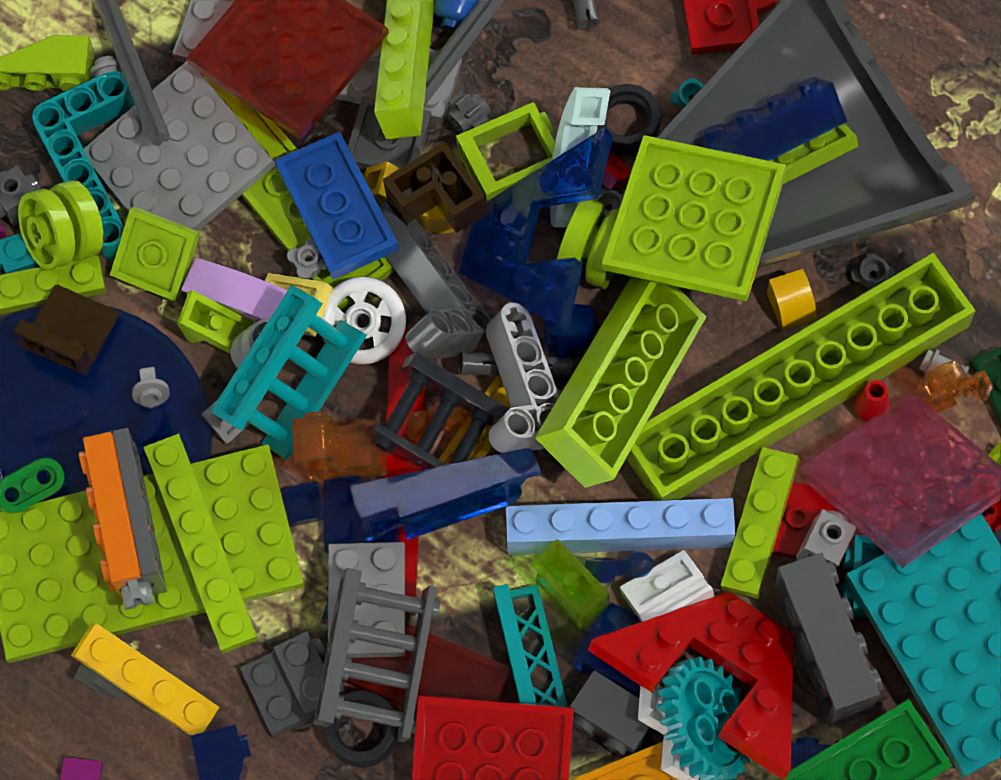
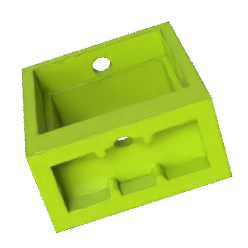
(472, 139)

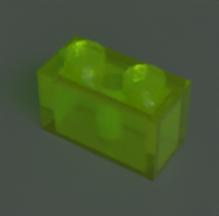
(569, 584)

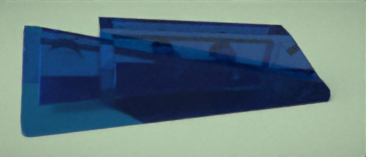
(442, 494)

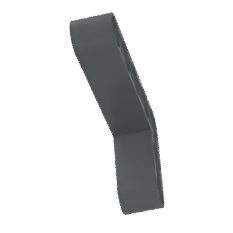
(453, 315)

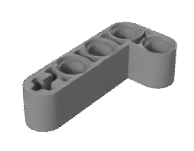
(524, 379)

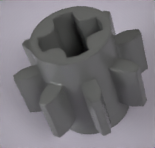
(467, 112)

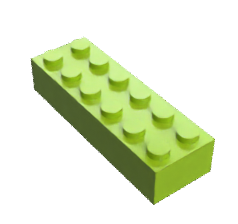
(620, 380)

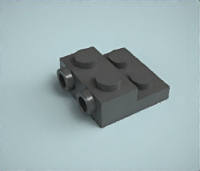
(287, 682)

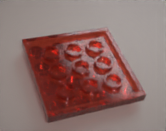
(288, 55)

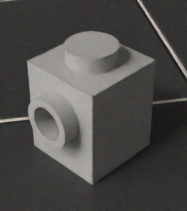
(827, 534)

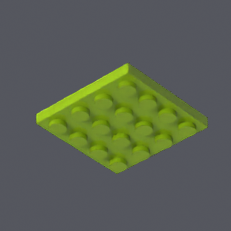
(694, 218)

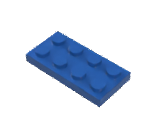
(336, 205)

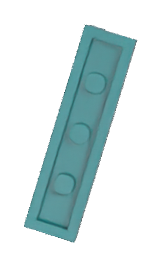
(517, 655)

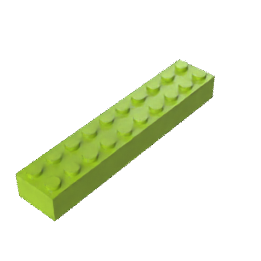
(799, 380)

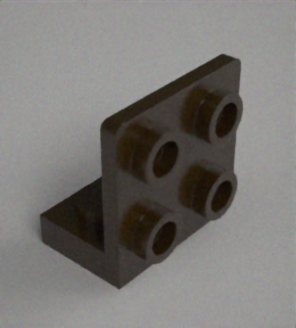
(68, 329)

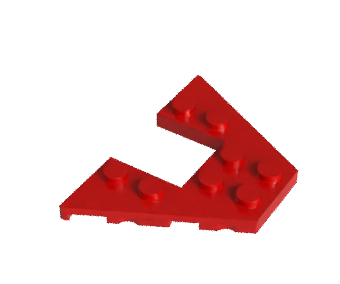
(739, 641)

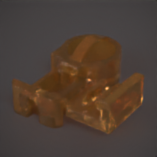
(951, 381)

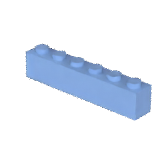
(621, 526)

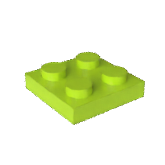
(154, 253)

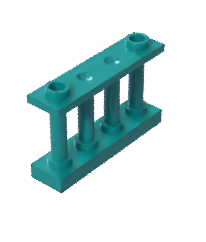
(268, 355)

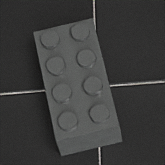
(827, 639)

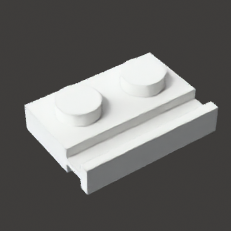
(667, 588)

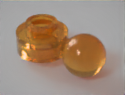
(418, 421)

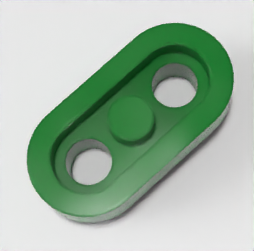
(26, 486)

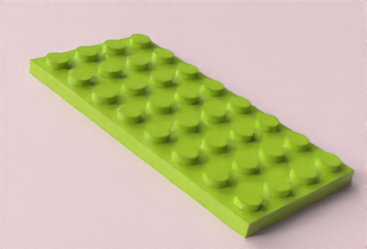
(55, 576)

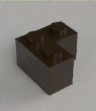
(436, 181)

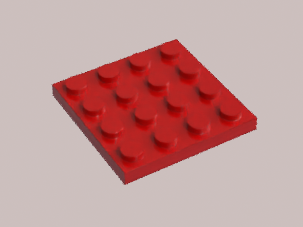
(491, 740)

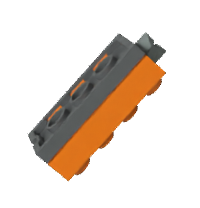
(124, 517)

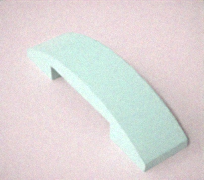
(579, 120)

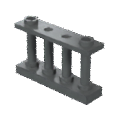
(339, 667)

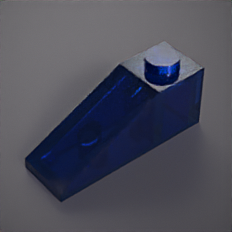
(221, 754)

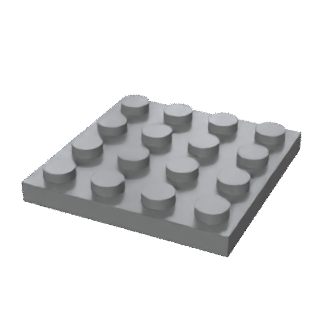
(195, 171)

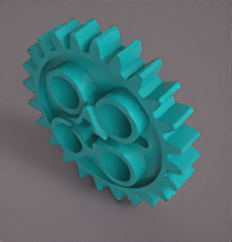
(695, 711)

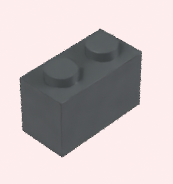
(611, 714)

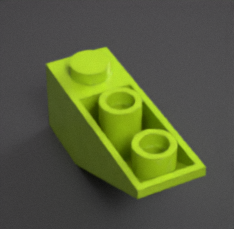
(49, 63)

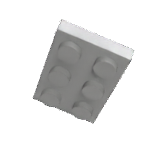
(382, 570)

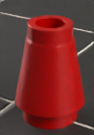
(872, 400)

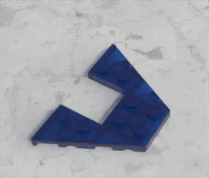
(502, 239)

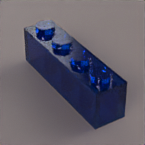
(780, 124)

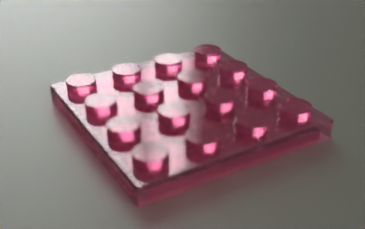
(906, 479)

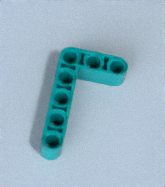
(73, 123)

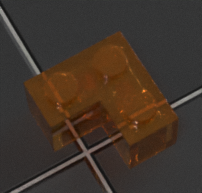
(335, 451)

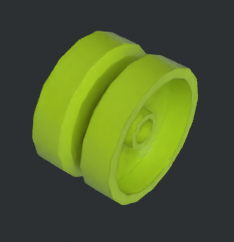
(60, 224)
(588, 240)

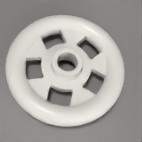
(390, 306)

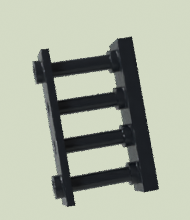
(453, 393)

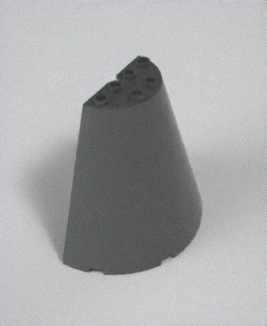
(871, 189)

